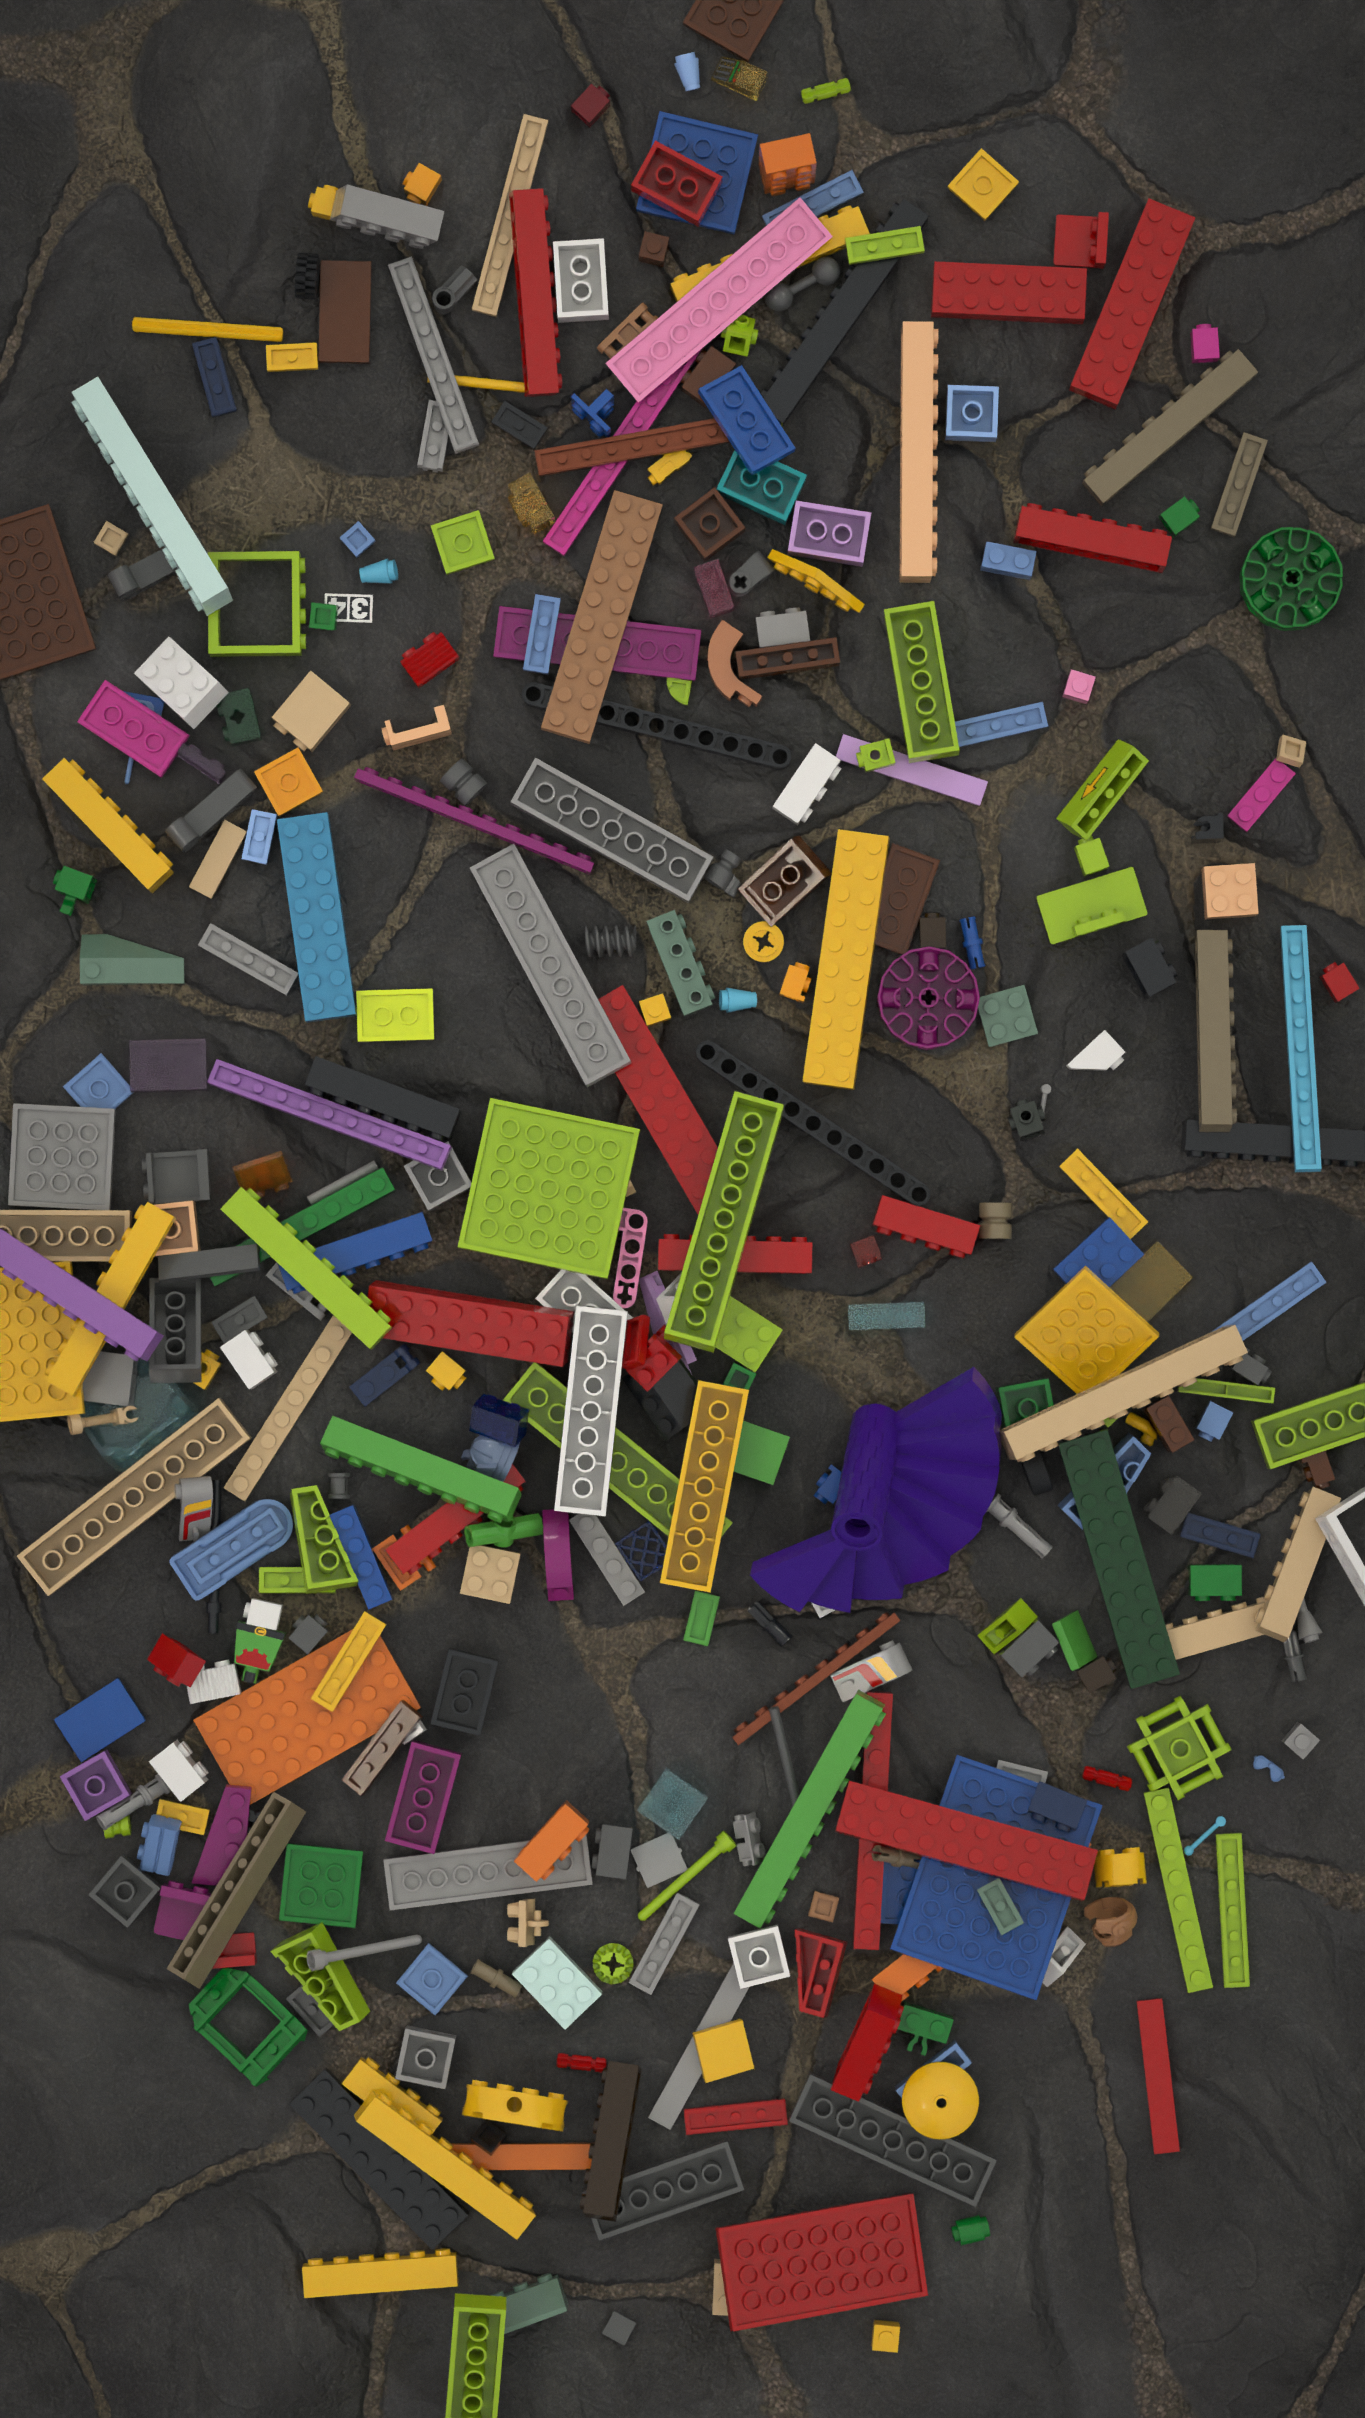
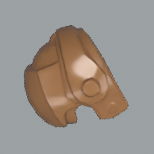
(1114, 1920)

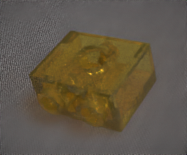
(530, 504)

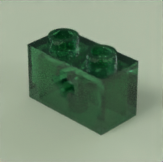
(248, 729)

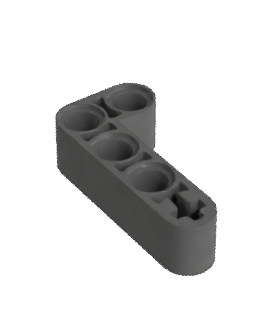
(142, 575)
(211, 811)

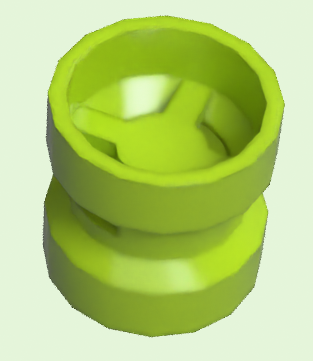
(121, 1827)

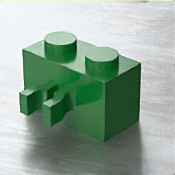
(74, 886)
(924, 2023)

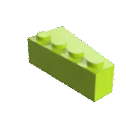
(320, 1549)
(331, 1986)

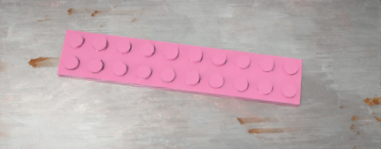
(718, 299)

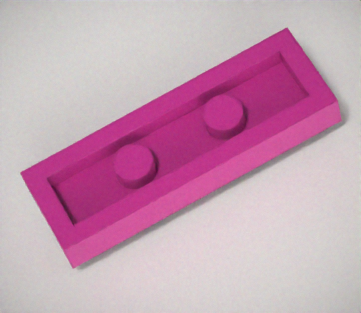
(1261, 795)

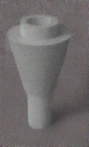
(1307, 1626)

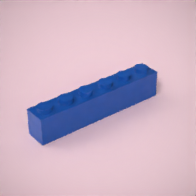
(370, 1247)

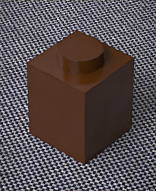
(654, 249)

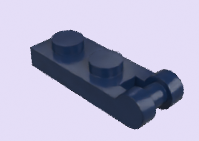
(384, 1375)

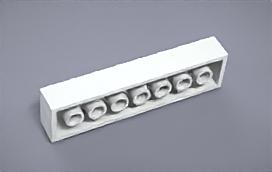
(591, 1411)

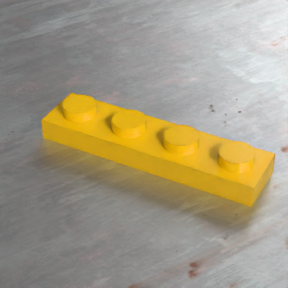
(1103, 1193)
(348, 1661)

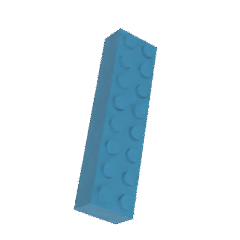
(317, 917)

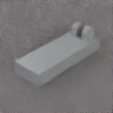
(433, 441)

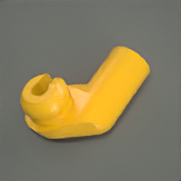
(1144, 1426)

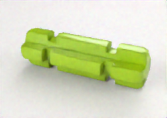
(825, 90)

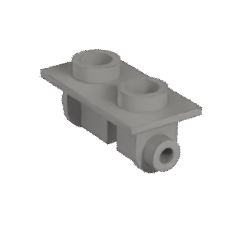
(748, 1827)

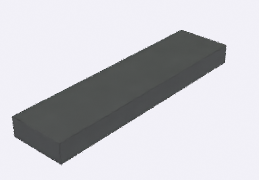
(209, 1263)

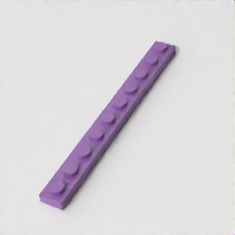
(329, 1114)

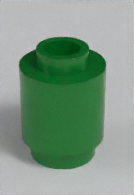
(970, 2230)

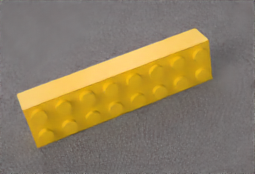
(704, 1486)

